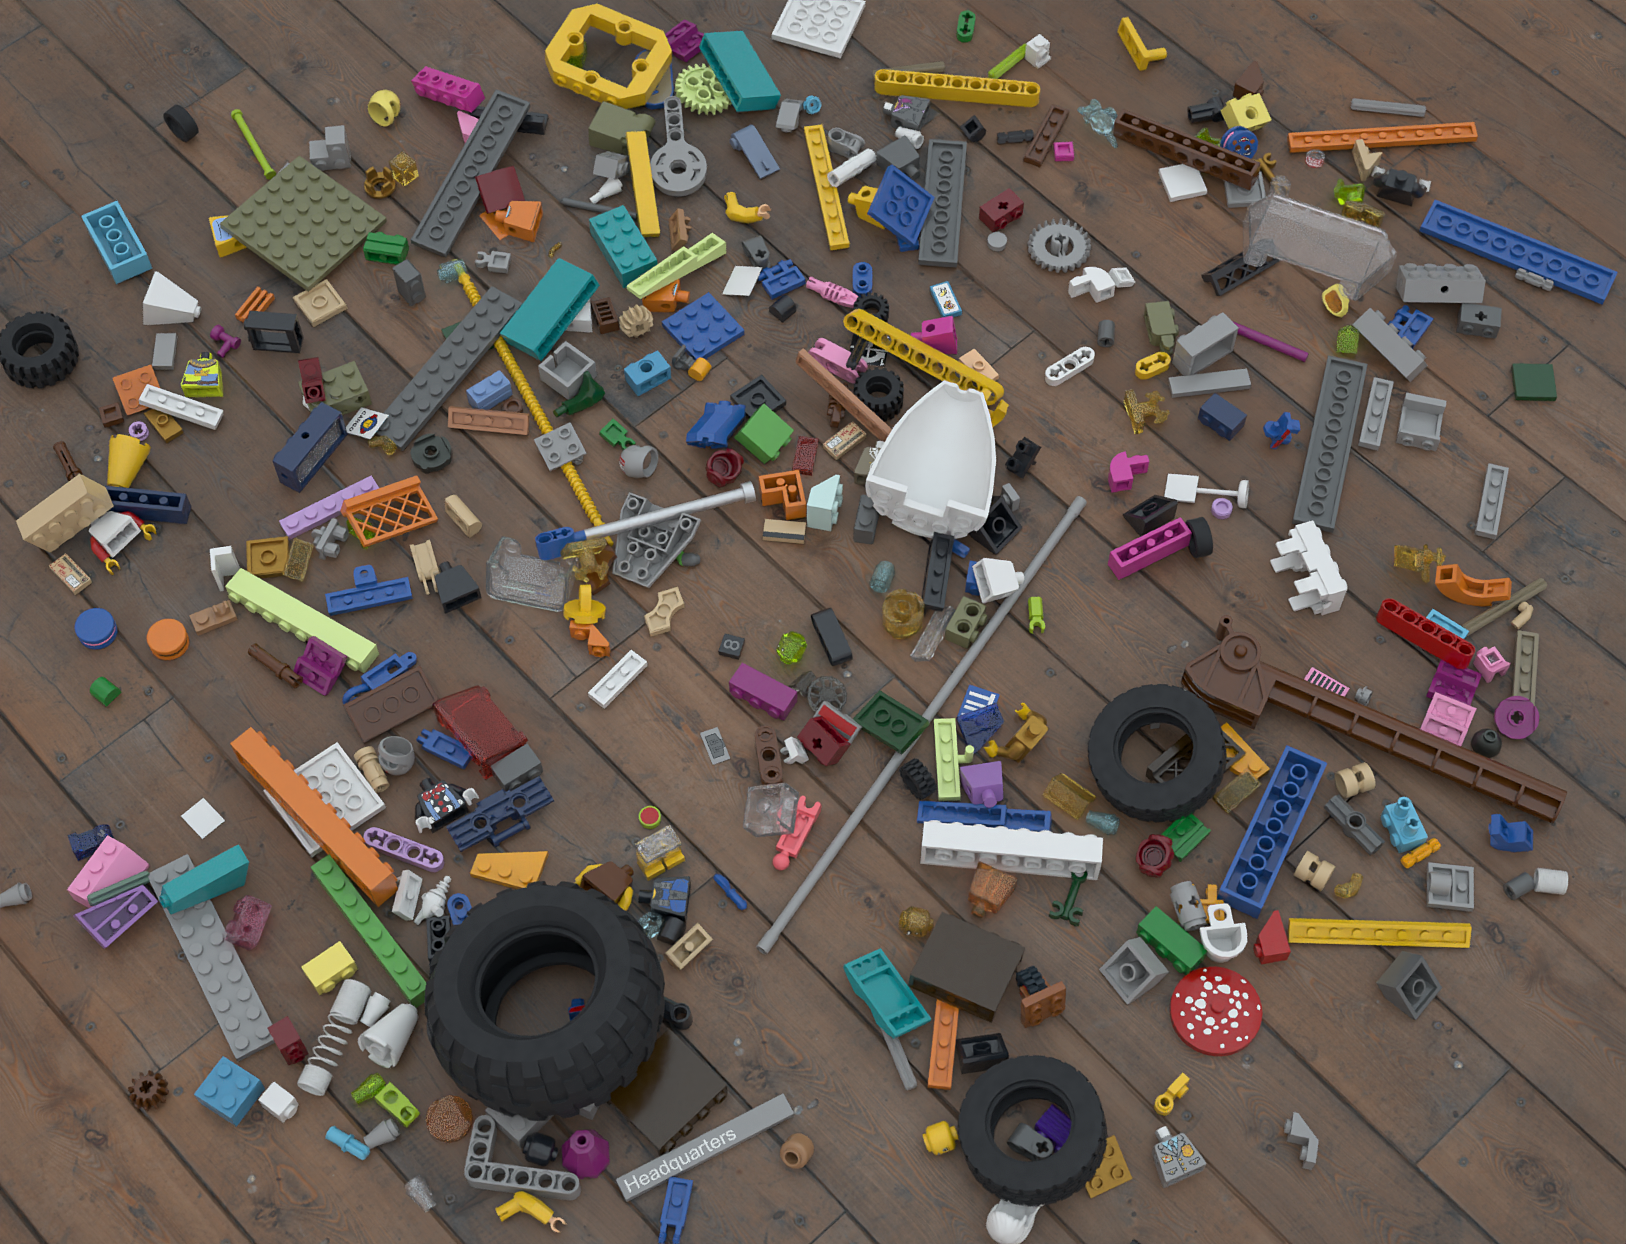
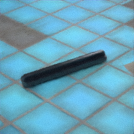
(857, 353)

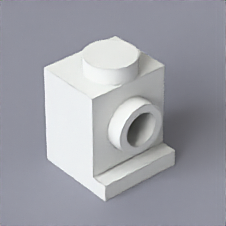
(1037, 51)

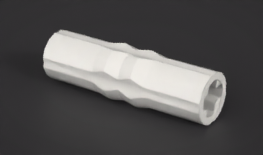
(851, 167)

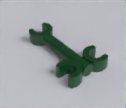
(1067, 911)

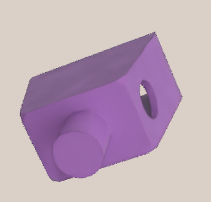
(983, 783)

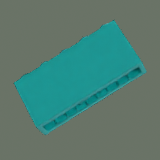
(739, 71)
(549, 309)

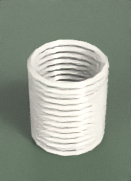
(1550, 881)

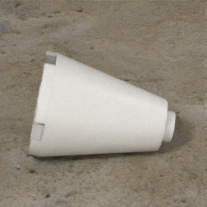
(389, 1035)

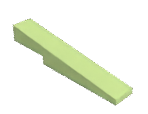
(678, 265)

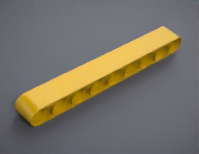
(957, 88)
(914, 357)

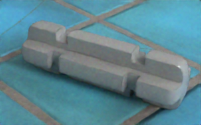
(1534, 279)

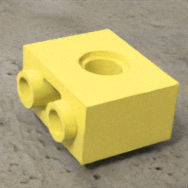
(1246, 112)

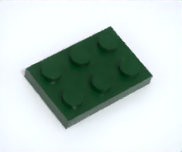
(891, 722)

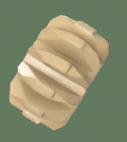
(636, 321)

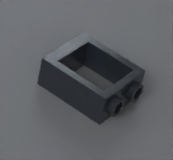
(271, 341)

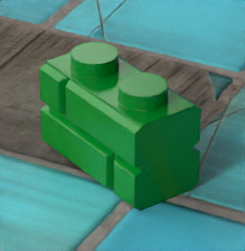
(385, 248)

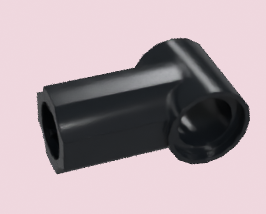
(1206, 111)
(673, 1009)

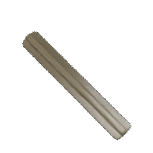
(932, 67)

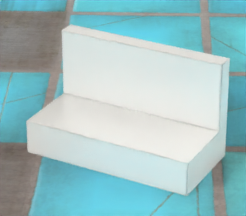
(223, 564)

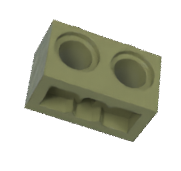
(963, 621)

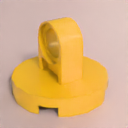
(584, 609)

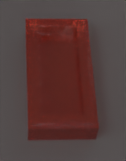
(805, 455)

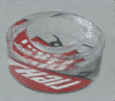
(1315, 158)

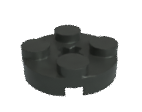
(432, 463)

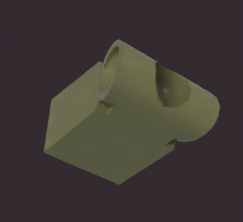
(612, 123)

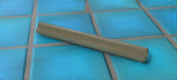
(1505, 606)

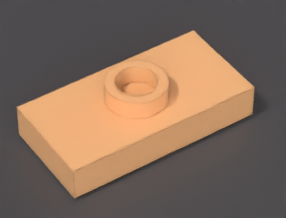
(978, 363)

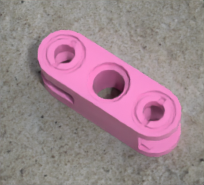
(835, 358)

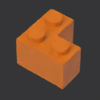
(785, 489)

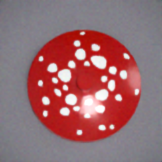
(1215, 1011)

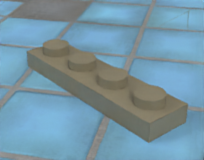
(1525, 665)

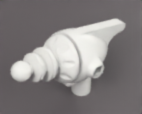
(434, 901)

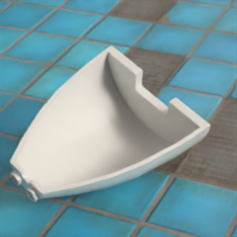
(937, 465)

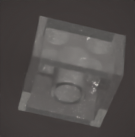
(771, 810)

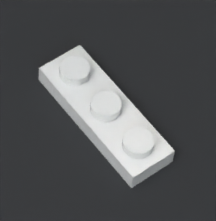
(617, 679)

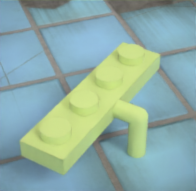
(948, 759)

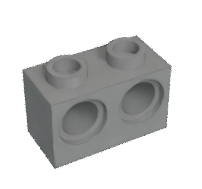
(611, 165)

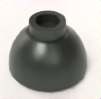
(1486, 742)

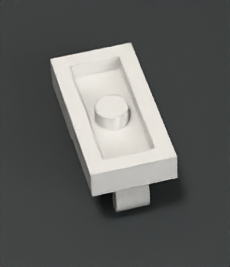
(407, 895)

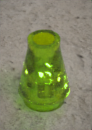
(368, 1088)

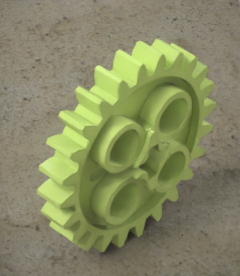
(701, 90)

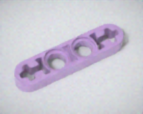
(402, 852)

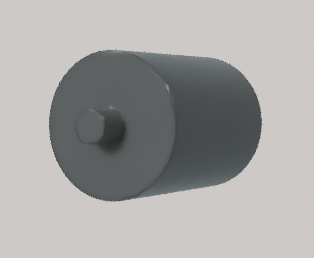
(1106, 333)
(1519, 886)

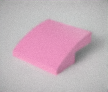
(1448, 718)

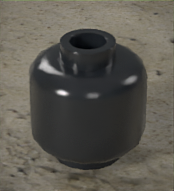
(540, 1149)

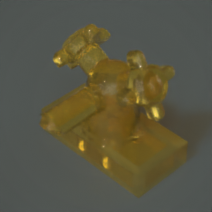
(1138, 411)
(585, 552)
(1417, 559)

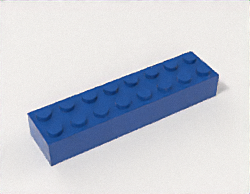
(1271, 831)

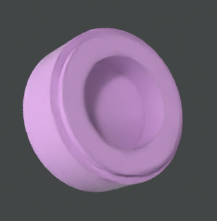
(1221, 508)

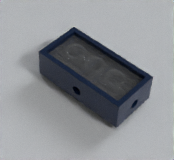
(310, 447)

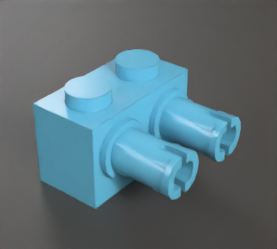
(1403, 825)

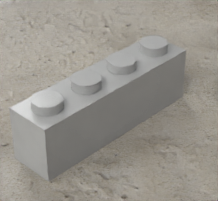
(1390, 344)

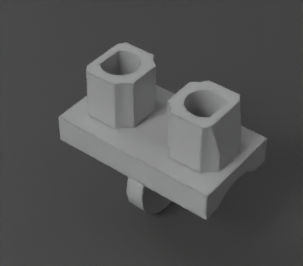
(327, 536)

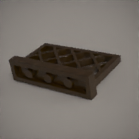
(1179, 752)

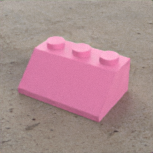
(107, 866)

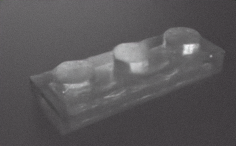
(932, 635)

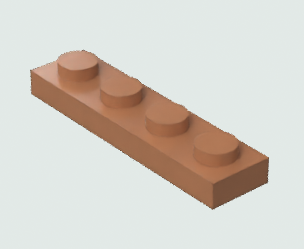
(488, 420)

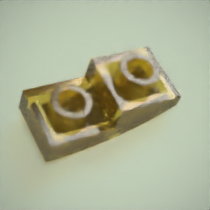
(1361, 211)
(298, 559)
(1237, 790)

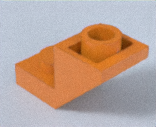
(597, 644)

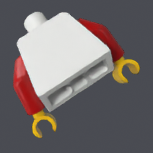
(113, 533)

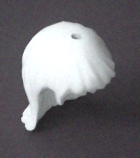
(1010, 1222)

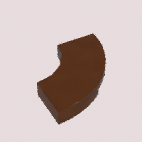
(596, 583)

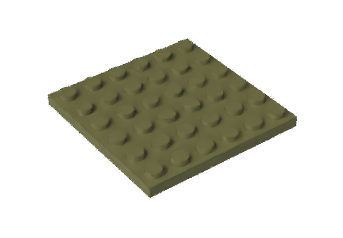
(303, 223)

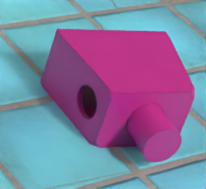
(939, 334)

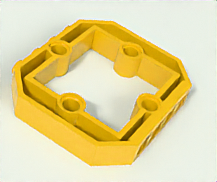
(645, 72)

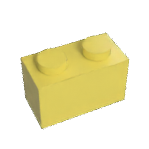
(330, 968)

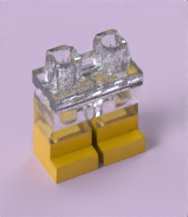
(658, 848)

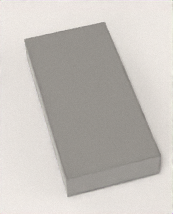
(164, 351)

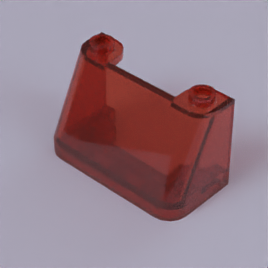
(479, 726)

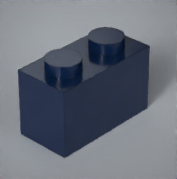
(1222, 416)

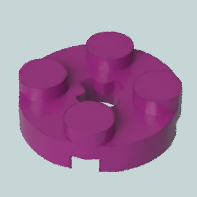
(1525, 708)

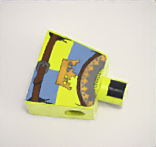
(203, 377)

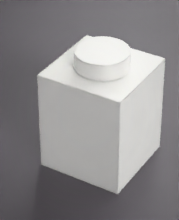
(279, 1102)

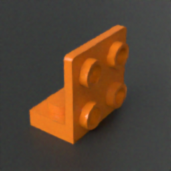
(132, 385)

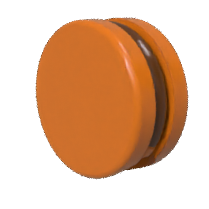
(168, 639)

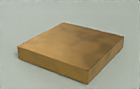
(267, 556)

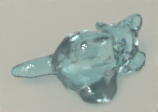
(1100, 119)

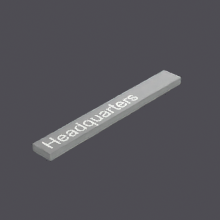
(704, 1147)

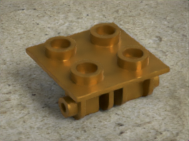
(1111, 1172)

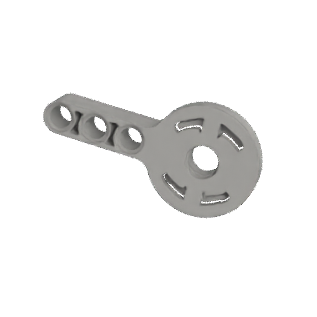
(676, 155)

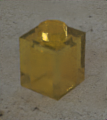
(403, 168)

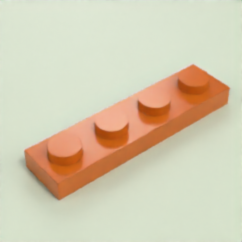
(943, 1046)

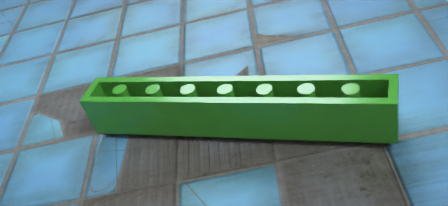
(370, 930)

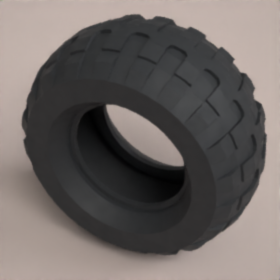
(565, 1066)

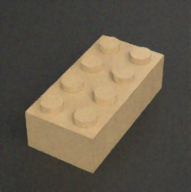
(64, 513)

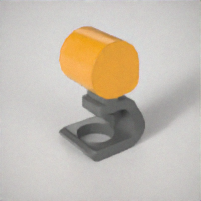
(697, 368)

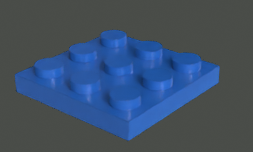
(901, 205)
(703, 327)

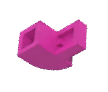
(1123, 469)

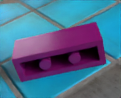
(762, 692)

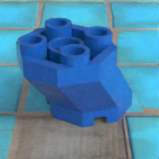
(716, 425)

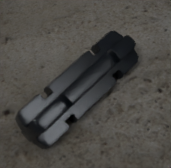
(1015, 136)

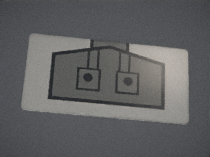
(715, 745)

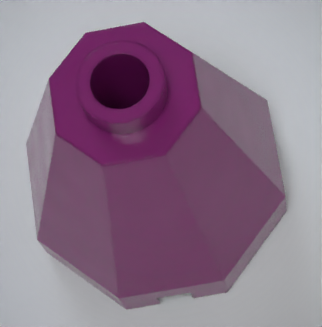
(585, 1154)

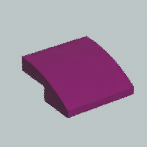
(684, 40)
(320, 665)
(1454, 683)

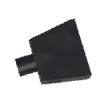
(455, 587)

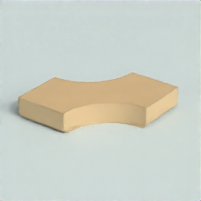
(668, 604)

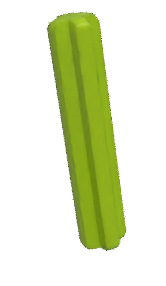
(1008, 62)

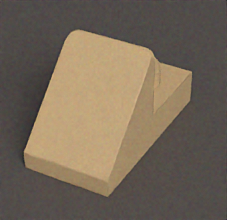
(1364, 161)

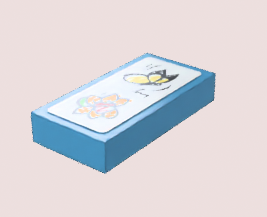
(945, 300)

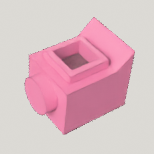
(1490, 662)

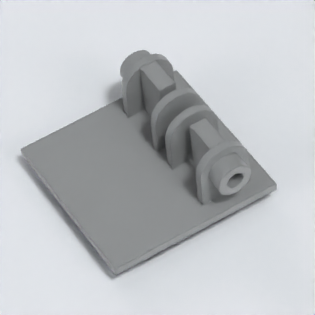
(560, 447)

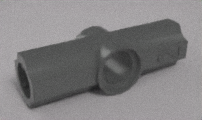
(1344, 815)

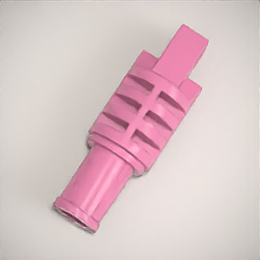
(832, 292)

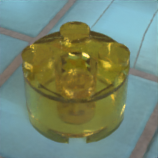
(902, 613)

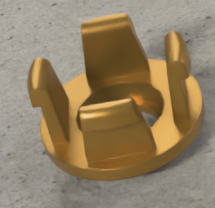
(374, 178)

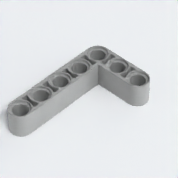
(512, 1172)

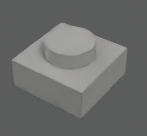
(1010, 497)

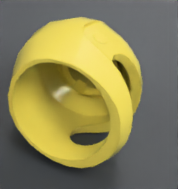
(383, 105)

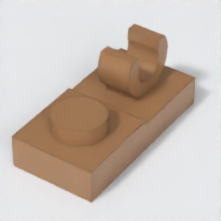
(678, 229)
(213, 617)

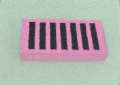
(1320, 679)

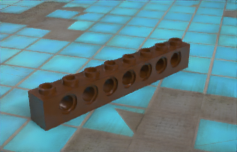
(1186, 149)

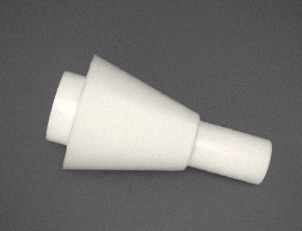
(610, 188)

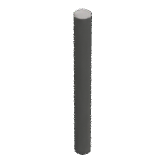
(592, 207)

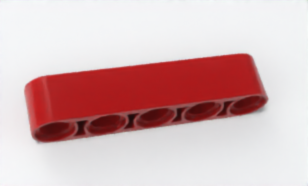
(1425, 633)

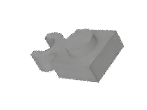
(496, 261)

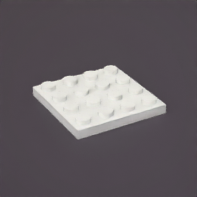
(819, 24)
(340, 786)

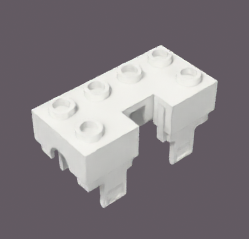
(1306, 551)

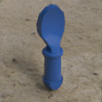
(730, 893)

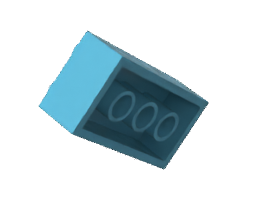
(116, 242)

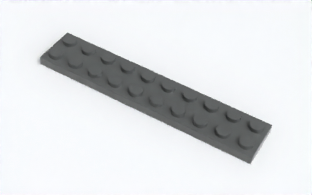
(478, 156)
(447, 367)
(1330, 443)

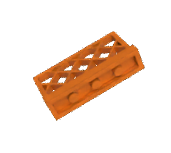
(379, 498)

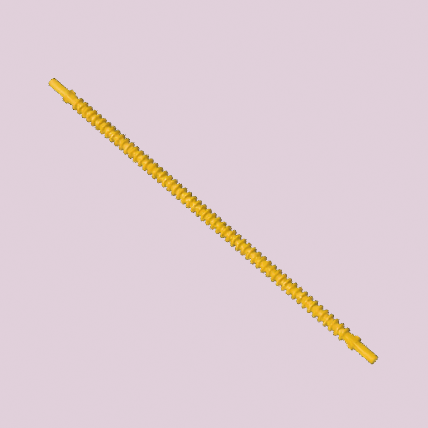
(537, 411)

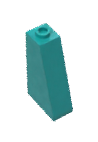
(206, 881)

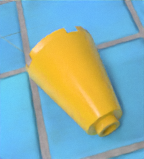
(125, 460)

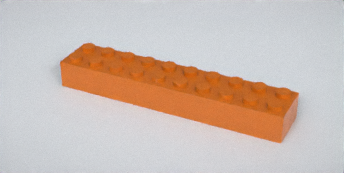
(315, 816)

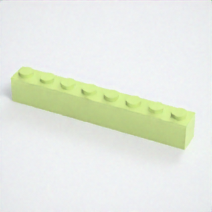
(300, 619)

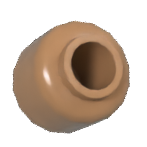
(797, 1150)

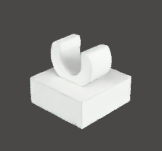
(795, 750)

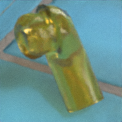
(383, 441)

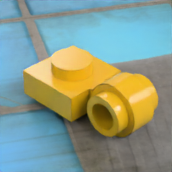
(1176, 1089)

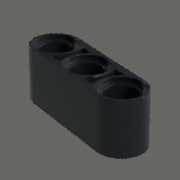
(831, 636)

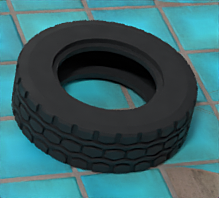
(1148, 706)
(1040, 1180)

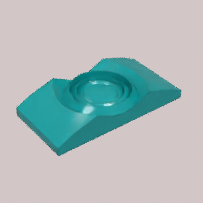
(886, 994)

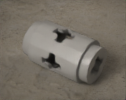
(1190, 917)

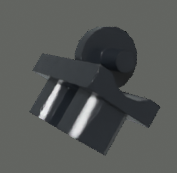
(1023, 457)

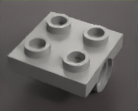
(1450, 887)

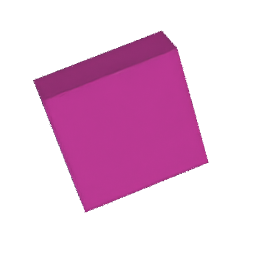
(1063, 151)

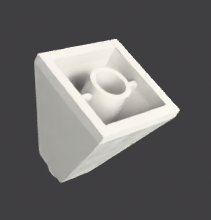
(168, 303)

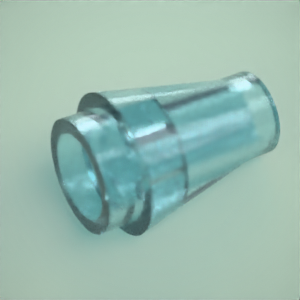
(1104, 822)

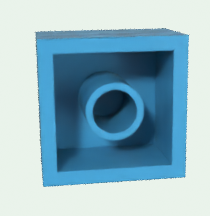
(229, 1091)

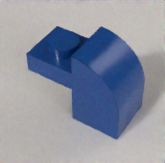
(1510, 836)

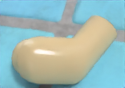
(1526, 612)

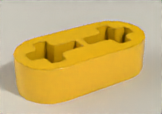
(1153, 366)

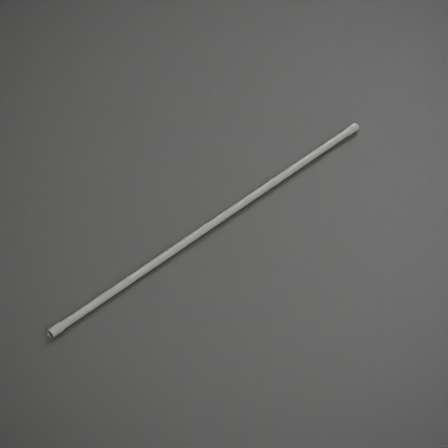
(772, 934)

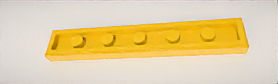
(642, 184)

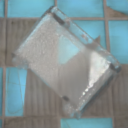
(528, 578)

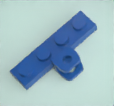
(368, 593)

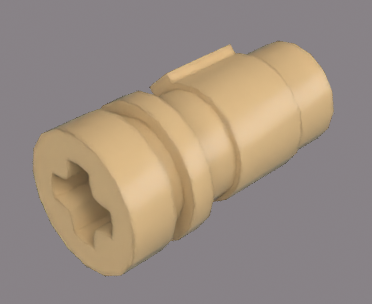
(369, 763)

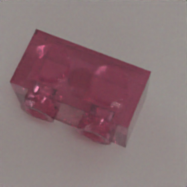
(247, 922)

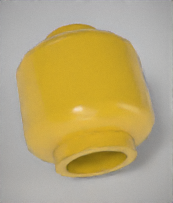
(940, 1138)

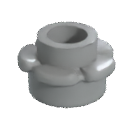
(1363, 695)

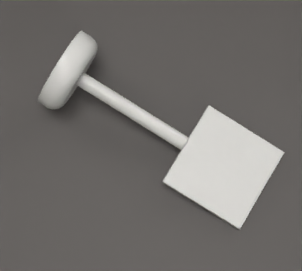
(1184, 489)

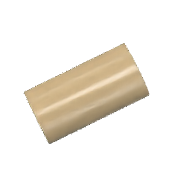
(462, 515)
(687, 947)

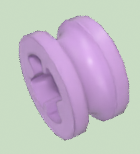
(138, 425)

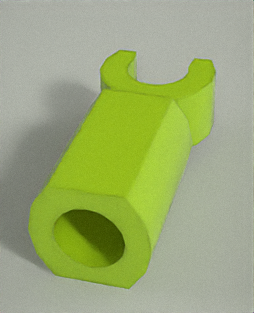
(1036, 613)

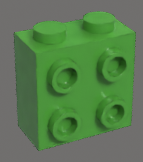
(764, 434)

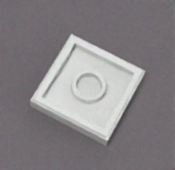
(1182, 182)

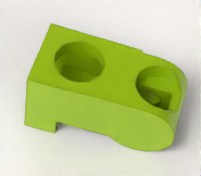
(397, 1105)

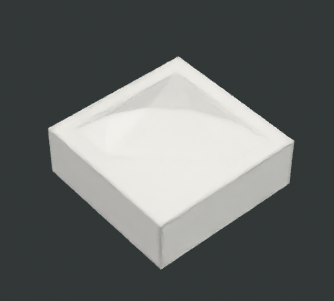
(1121, 277)

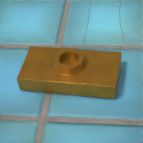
(164, 424)

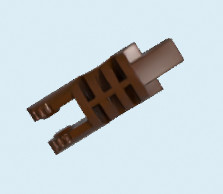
(835, 410)

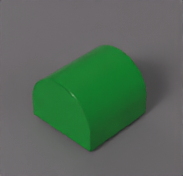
(104, 691)

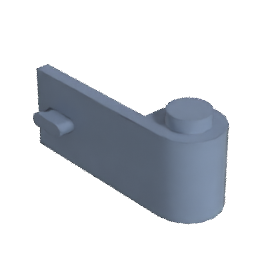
(755, 151)

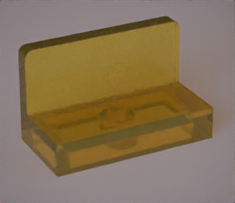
(1068, 795)

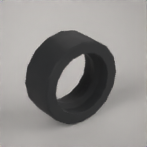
(181, 123)
(1201, 539)

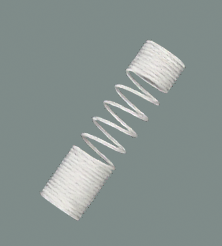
(347, 1009)

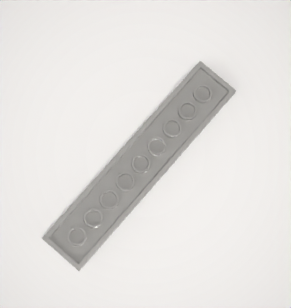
(217, 968)

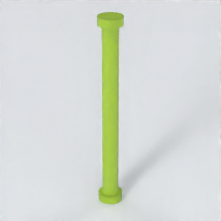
(268, 172)

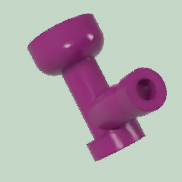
(218, 333)

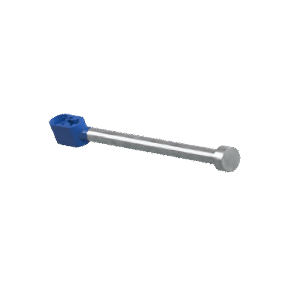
(552, 542)

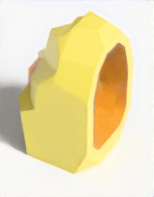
(1335, 301)

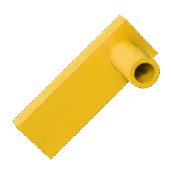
(1135, 46)

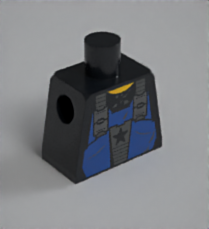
(668, 897)

